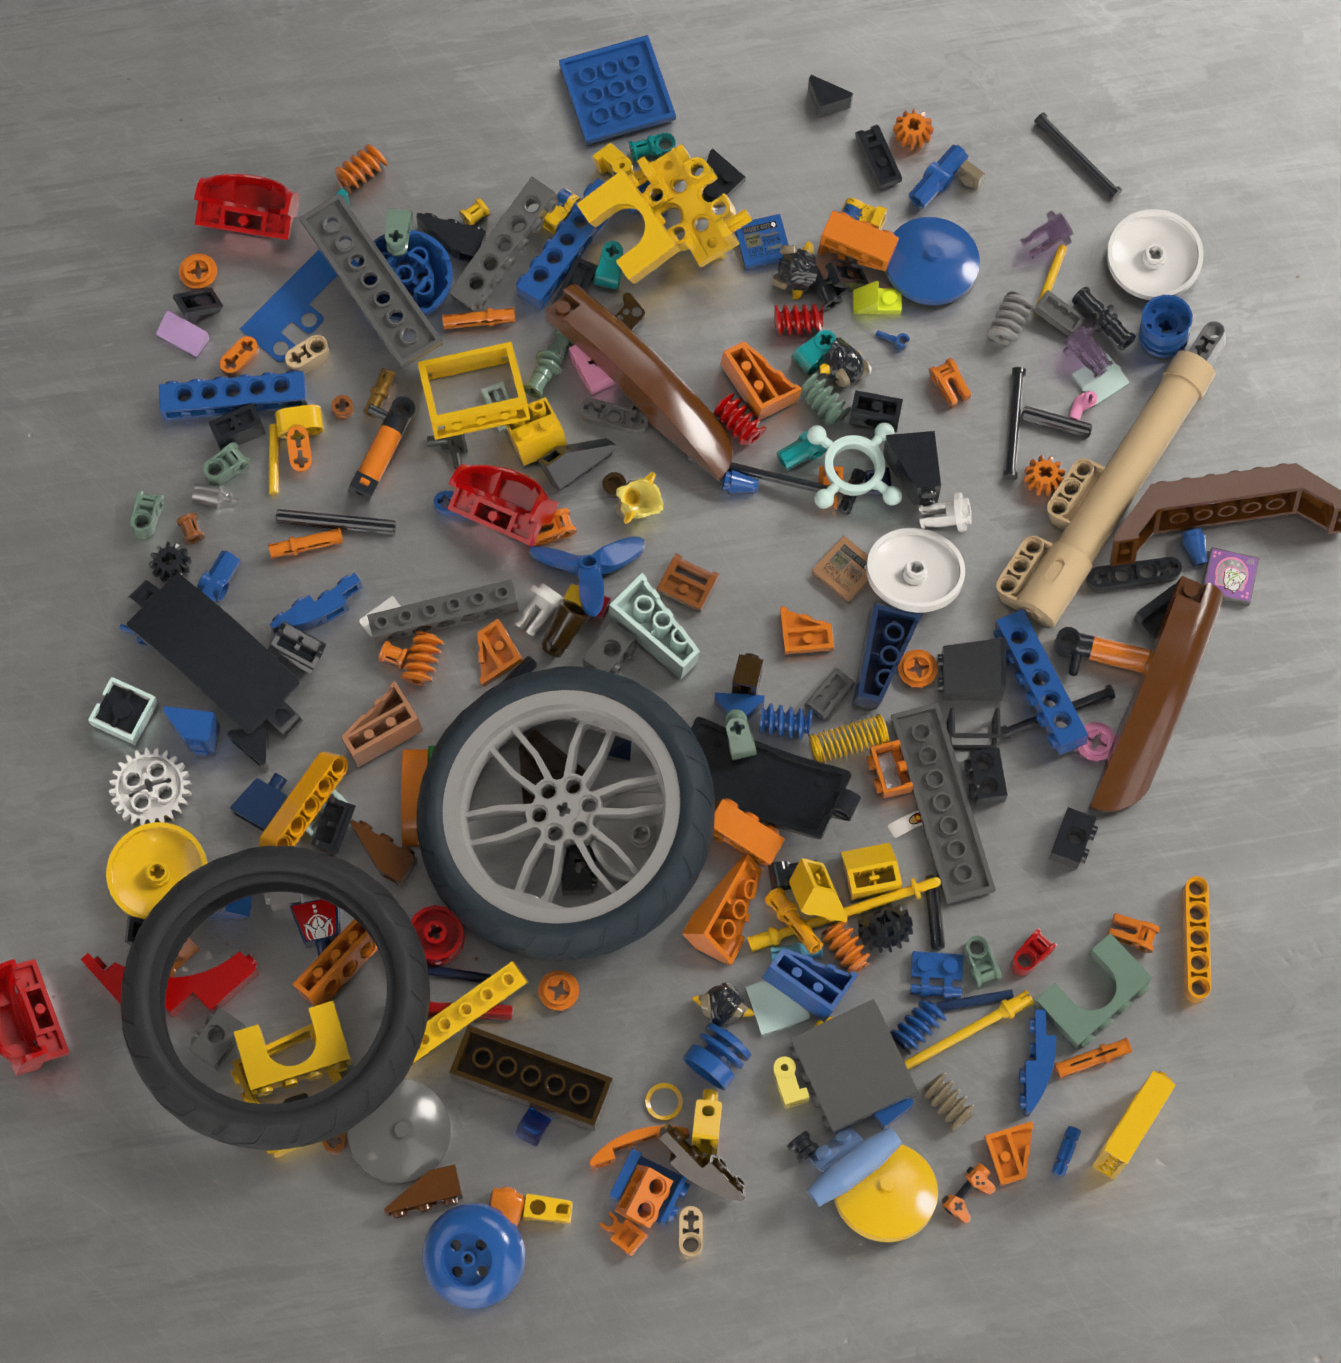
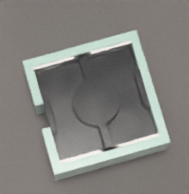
(123, 711)

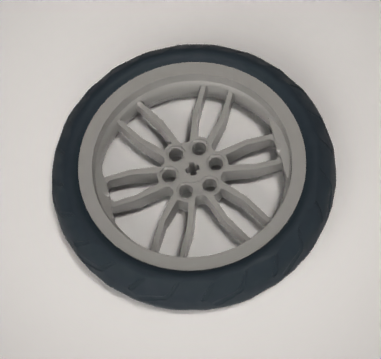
(535, 924)

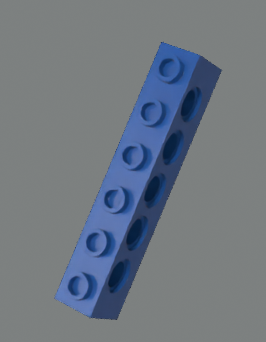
(540, 292)
(221, 404)
(1063, 739)

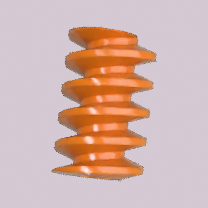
(359, 166)
(421, 658)
(845, 947)

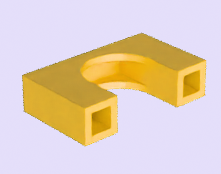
(656, 244)
(266, 1074)

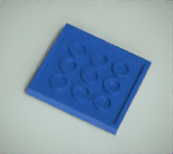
(617, 89)

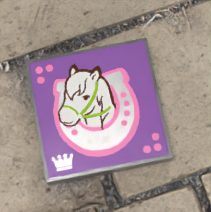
(1232, 574)

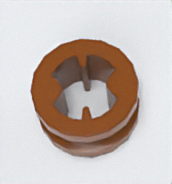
(348, 410)
(339, 1147)

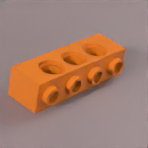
(335, 965)

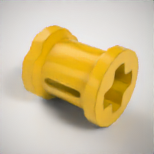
(474, 212)

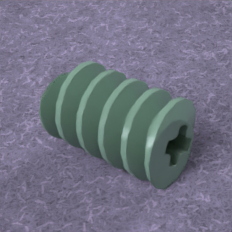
(823, 401)

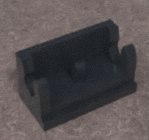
(237, 426)
(296, 647)
(333, 825)

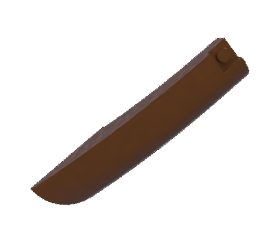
(644, 378)
(1158, 696)

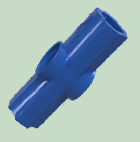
(938, 176)
(216, 581)

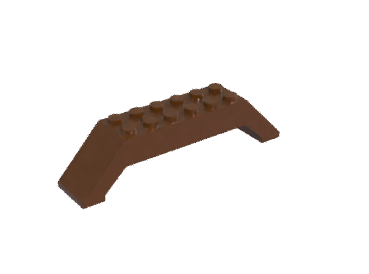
(1226, 500)

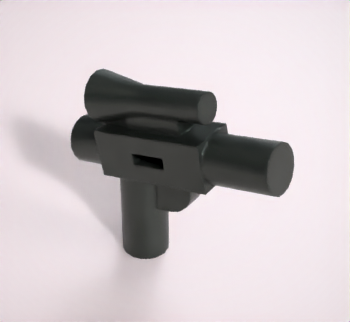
(453, 445)

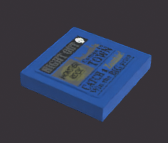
(762, 241)

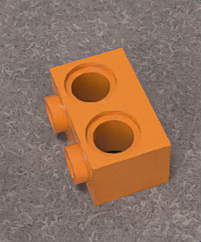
(638, 1193)

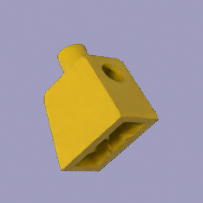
(707, 1122)

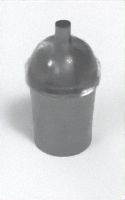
(213, 495)

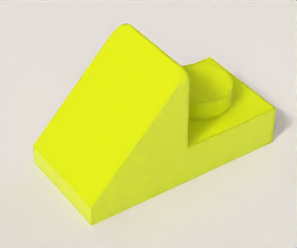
(876, 300)

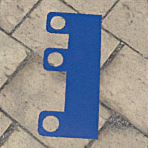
(290, 305)

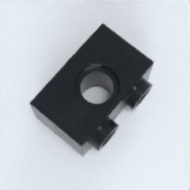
(873, 409)
(1063, 849)

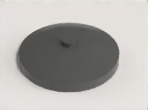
(403, 1135)

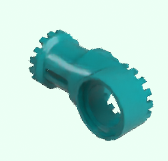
(651, 146)

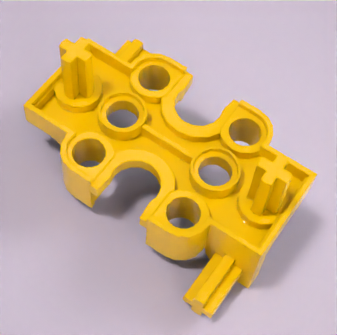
(679, 167)

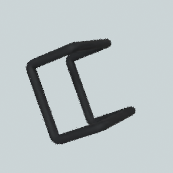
(996, 732)

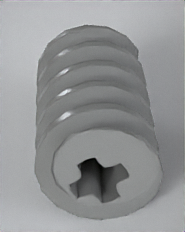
(1009, 318)

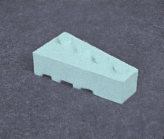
(654, 626)

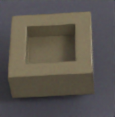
(971, 175)

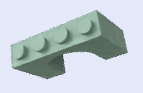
(1080, 1024)

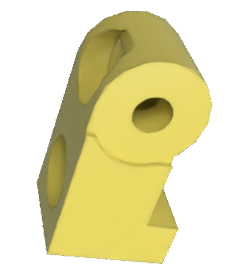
(787, 1085)

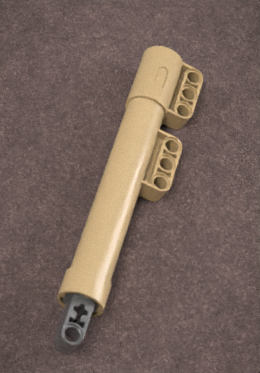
(1106, 492)

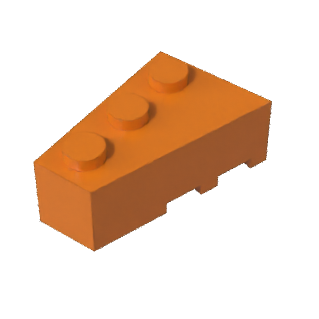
(857, 241)
(758, 382)
(745, 832)

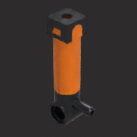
(382, 448)
(1099, 650)

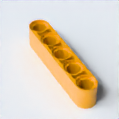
(305, 800)
(1193, 951)

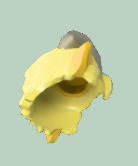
(638, 499)

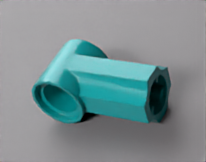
(799, 452)

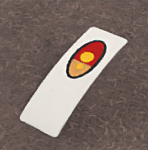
(905, 824)

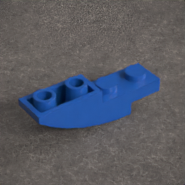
(308, 614)
(1037, 1073)

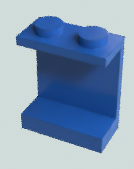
(678, 1188)

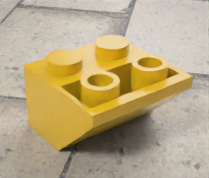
(538, 434)
(871, 871)
(816, 891)

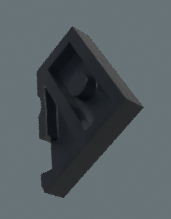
(728, 178)

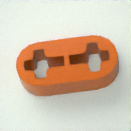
(236, 355)
(305, 447)

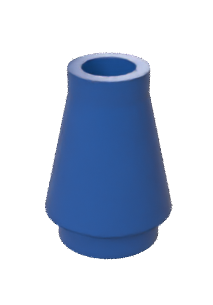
(739, 483)
(1195, 545)

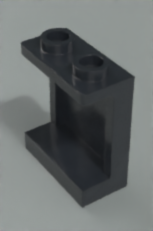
(1151, 615)

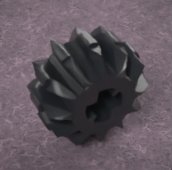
(161, 561)

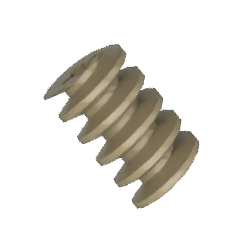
(949, 1101)

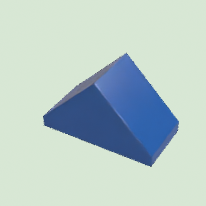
(747, 703)
(891, 1114)

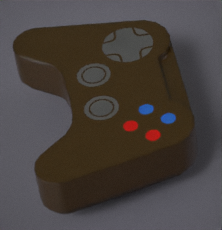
(632, 313)

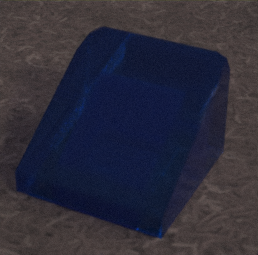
(532, 1127)

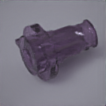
(1056, 229)
(1087, 350)

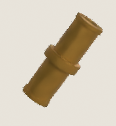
(380, 390)

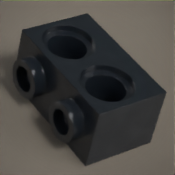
(992, 776)

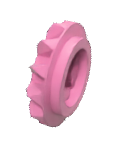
(1106, 738)

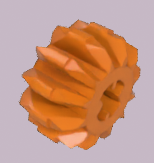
(918, 136)
(1044, 467)

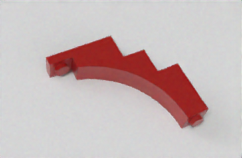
(211, 987)

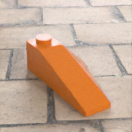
(720, 918)

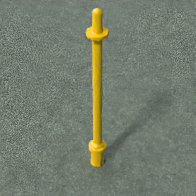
(774, 935)
(1006, 1009)

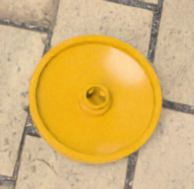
(150, 864)
(893, 1199)

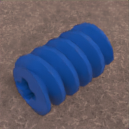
(785, 721)
(917, 1025)

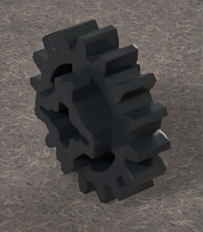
(885, 927)

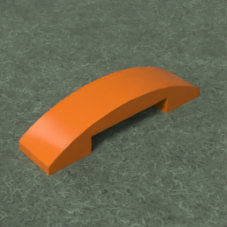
(413, 768)
(606, 1154)

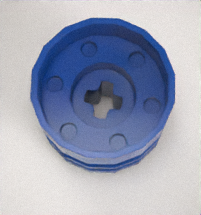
(1165, 314)
(719, 1053)

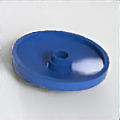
(933, 261)

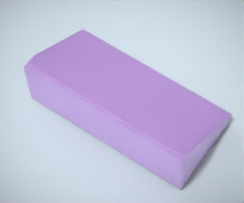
(182, 334)

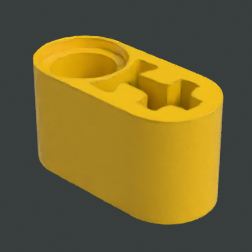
(306, 415)

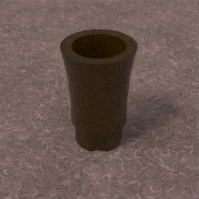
(563, 627)

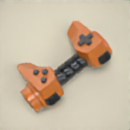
(976, 1178)

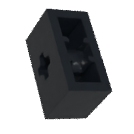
(577, 883)

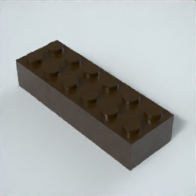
(531, 1078)

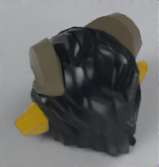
(796, 269)
(845, 364)
(723, 1005)

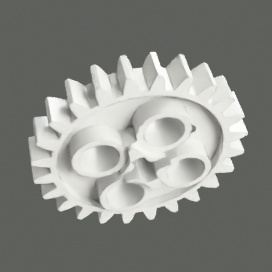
(143, 767)

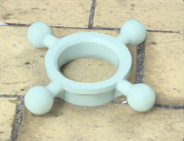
(825, 497)

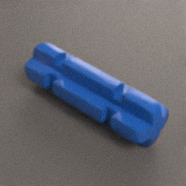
(1066, 1151)

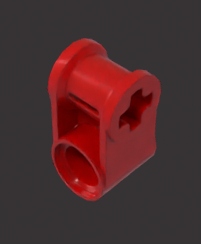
(1035, 950)

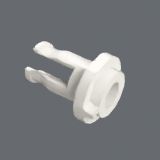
(957, 513)
(546, 600)

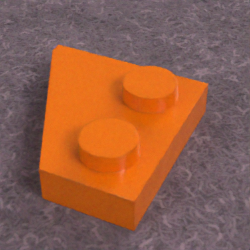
(804, 633)
(496, 652)
(1010, 1152)

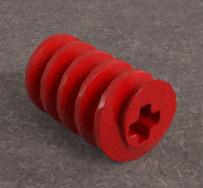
(798, 319)
(738, 421)

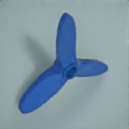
(591, 567)

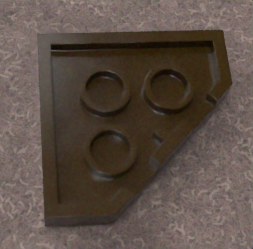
(555, 762)

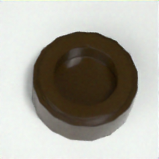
(612, 482)

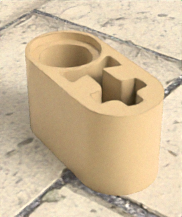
(299, 353)
(683, 1226)

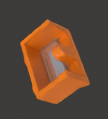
(889, 770)

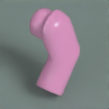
(1082, 403)

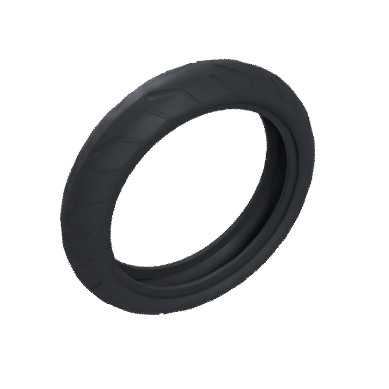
(198, 898)

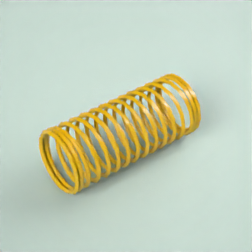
(817, 748)

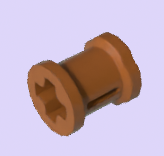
(190, 529)

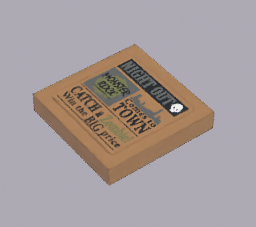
(843, 569)

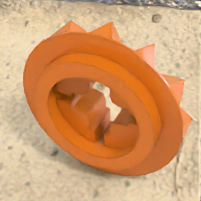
(189, 266)
(923, 659)
(554, 979)

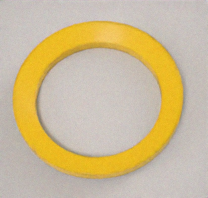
(668, 1086)

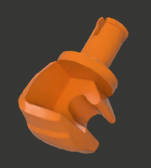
(509, 1202)

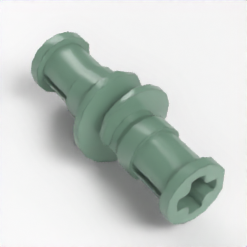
(547, 365)

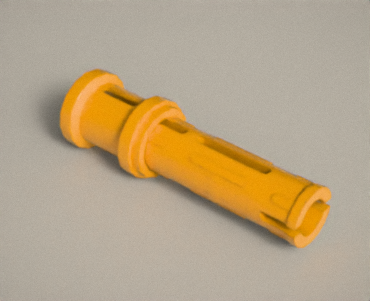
(788, 913)

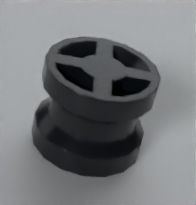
(802, 1146)

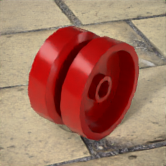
(440, 921)

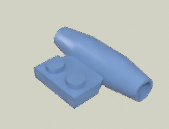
(848, 1161)

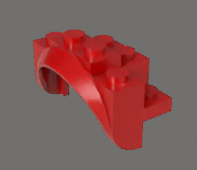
(246, 205)
(508, 503)
(27, 1018)

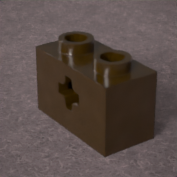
(747, 674)

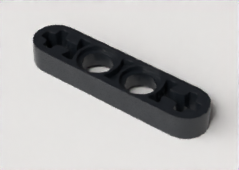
(1135, 578)

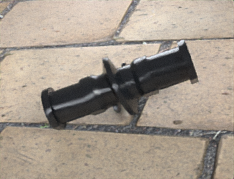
(1103, 318)

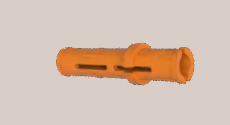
(479, 318)
(305, 543)
(1064, 1067)

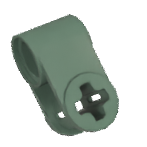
(398, 229)
(229, 462)
(146, 509)
(739, 737)
(981, 963)

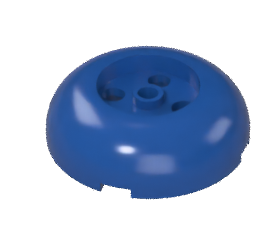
(423, 256)
(502, 1256)

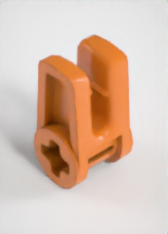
(948, 373)
(557, 532)
(1140, 929)

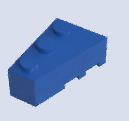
(808, 982)

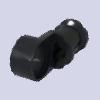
(826, 292)

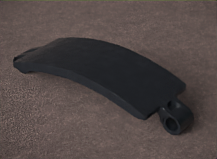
(215, 654)
(776, 784)

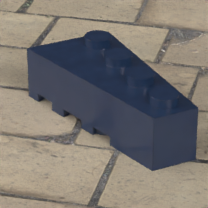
(883, 647)

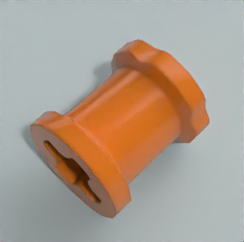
(393, 654)

